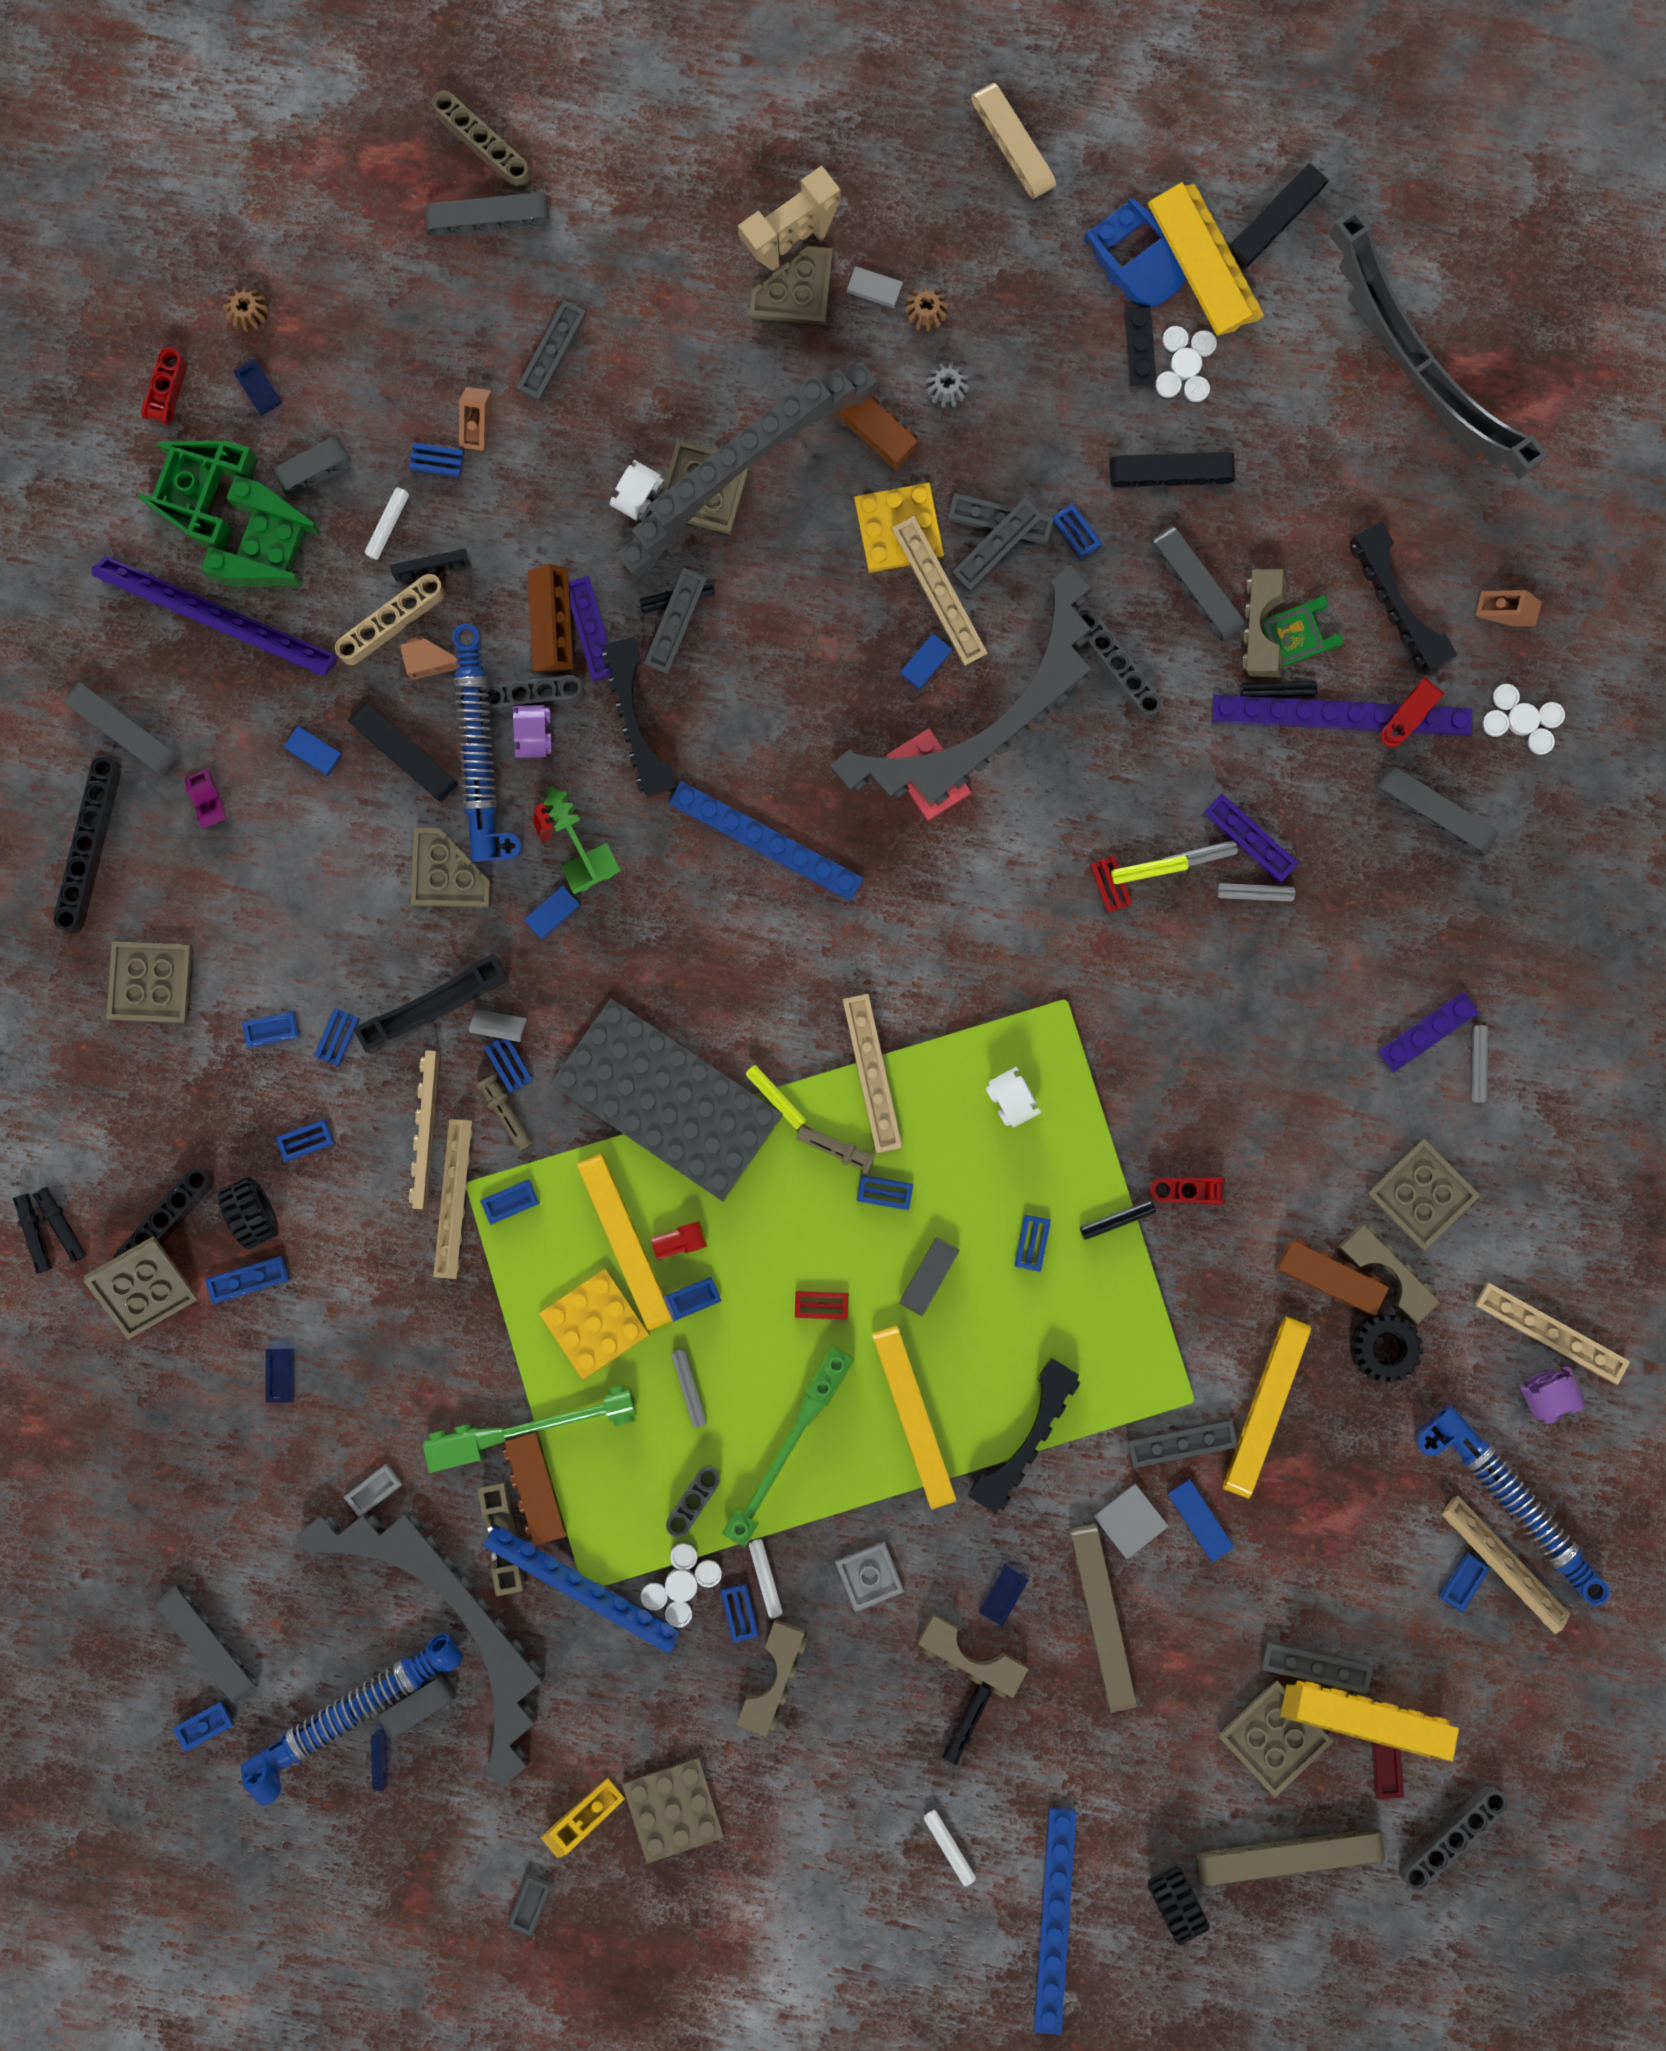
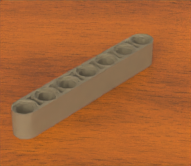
(1102, 1618)
(1290, 1857)

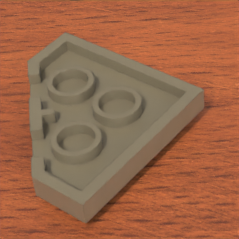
(796, 290)
(445, 874)

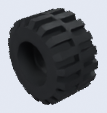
(248, 1212)
(1408, 1344)
(1178, 1905)

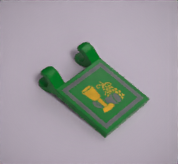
(1298, 632)

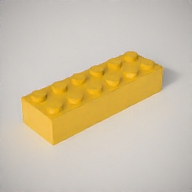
(1371, 1722)

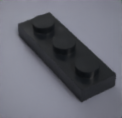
(1140, 346)
(408, 570)

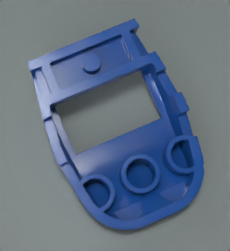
(1150, 276)

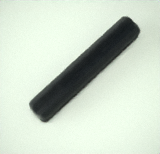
(661, 600)
(1278, 689)
(1117, 1220)

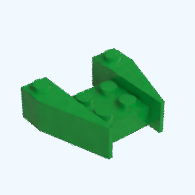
(190, 483)
(268, 541)

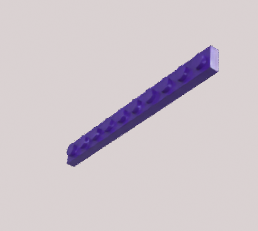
(214, 615)
(1332, 714)

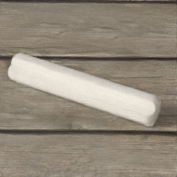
(386, 523)
(765, 1578)
(949, 1848)

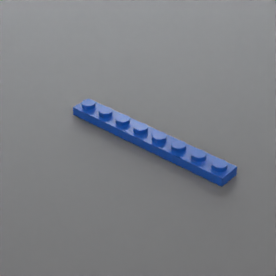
(766, 841)
(581, 1589)
(1055, 1920)

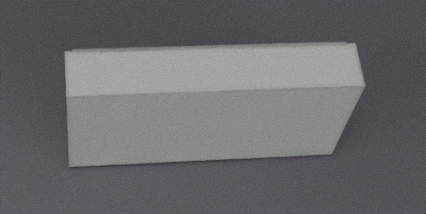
(874, 287)
(497, 1025)
(373, 1490)

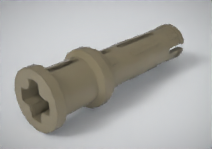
(498, 1102)
(847, 1153)

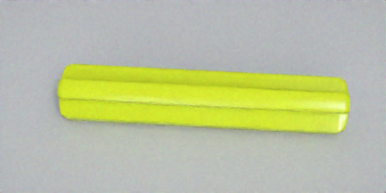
(1150, 869)
(775, 1097)

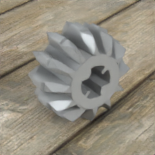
(937, 382)

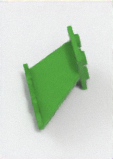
(590, 866)

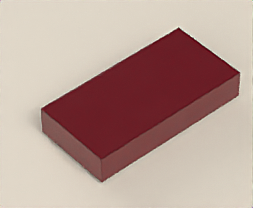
(1387, 1772)

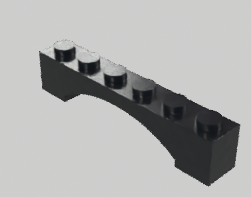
(1428, 647)
(624, 659)
(402, 1021)
(993, 1488)

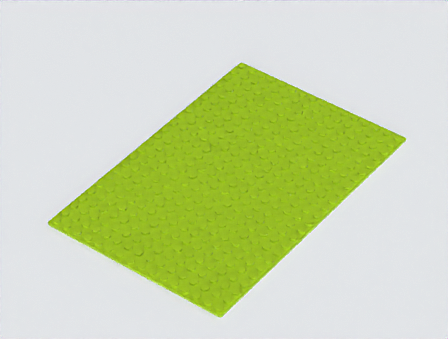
(800, 1229)

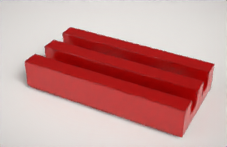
(540, 821)
(1118, 905)
(798, 1294)

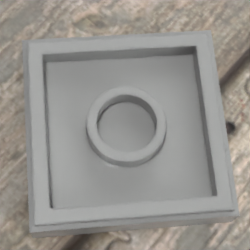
(1130, 1521)
(869, 1576)

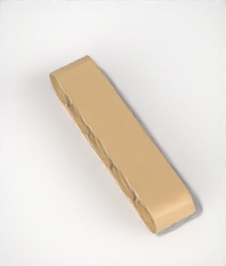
(1013, 140)
(395, 607)

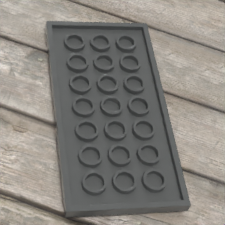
(666, 1100)

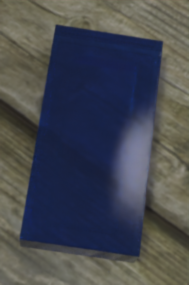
(257, 387)
(279, 1375)
(1003, 1595)
(379, 1760)

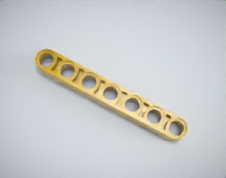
(624, 1241)
(1266, 1407)
(914, 1417)

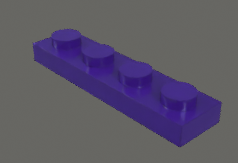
(589, 626)
(1250, 838)
(1427, 1032)

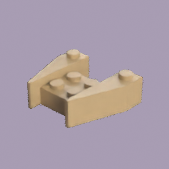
(793, 221)

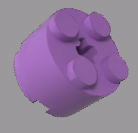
(529, 731)
(1553, 1394)

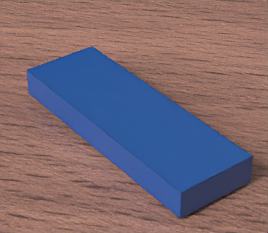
(247, 1279)
(1200, 1520)

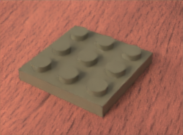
(722, 509)
(149, 982)
(1423, 1194)
(140, 1287)
(1271, 1745)
(673, 1810)

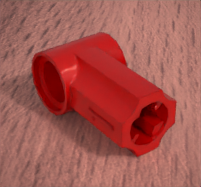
(684, 1239)

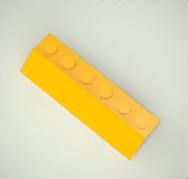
(1205, 258)

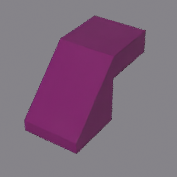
(205, 798)

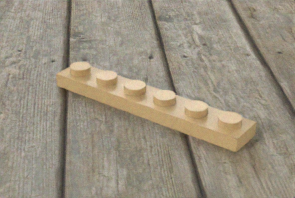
(939, 591)
(872, 1073)
(424, 1140)
(452, 1199)
(1552, 1333)
(1506, 1564)

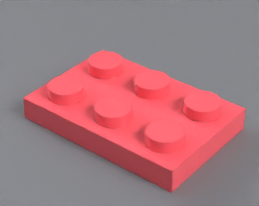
(925, 744)

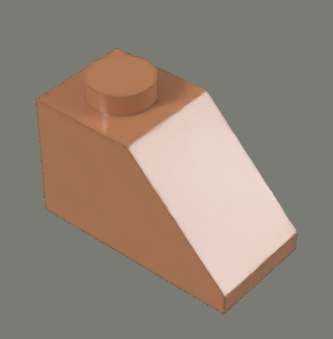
(474, 418)
(1509, 607)
(426, 659)

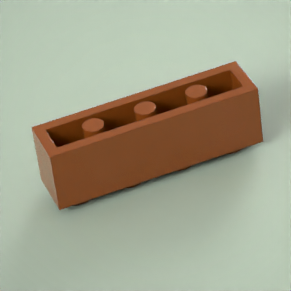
(880, 431)
(550, 619)
(1331, 1277)
(535, 1489)

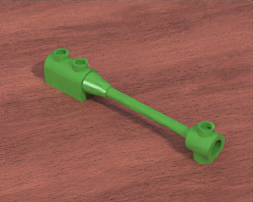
(816, 1397)
(468, 1444)

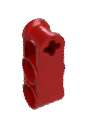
(158, 403)
(1411, 712)
(1205, 1190)

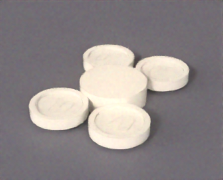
(1186, 364)
(1523, 719)
(681, 1585)

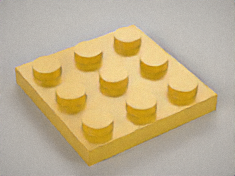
(888, 508)
(594, 1324)

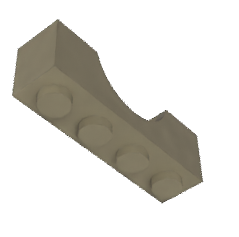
(1266, 591)
(1412, 1297)
(498, 1510)
(1002, 1672)
(760, 1709)

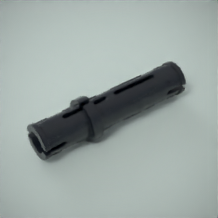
(29, 1222)
(59, 1224)
(965, 1728)

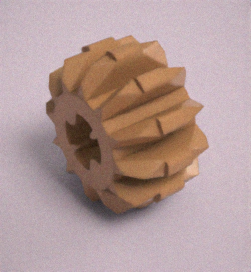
(927, 300)
(248, 318)

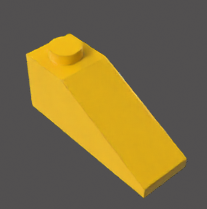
(582, 1819)

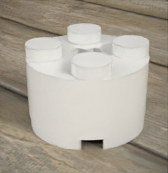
(636, 490)
(1013, 1098)

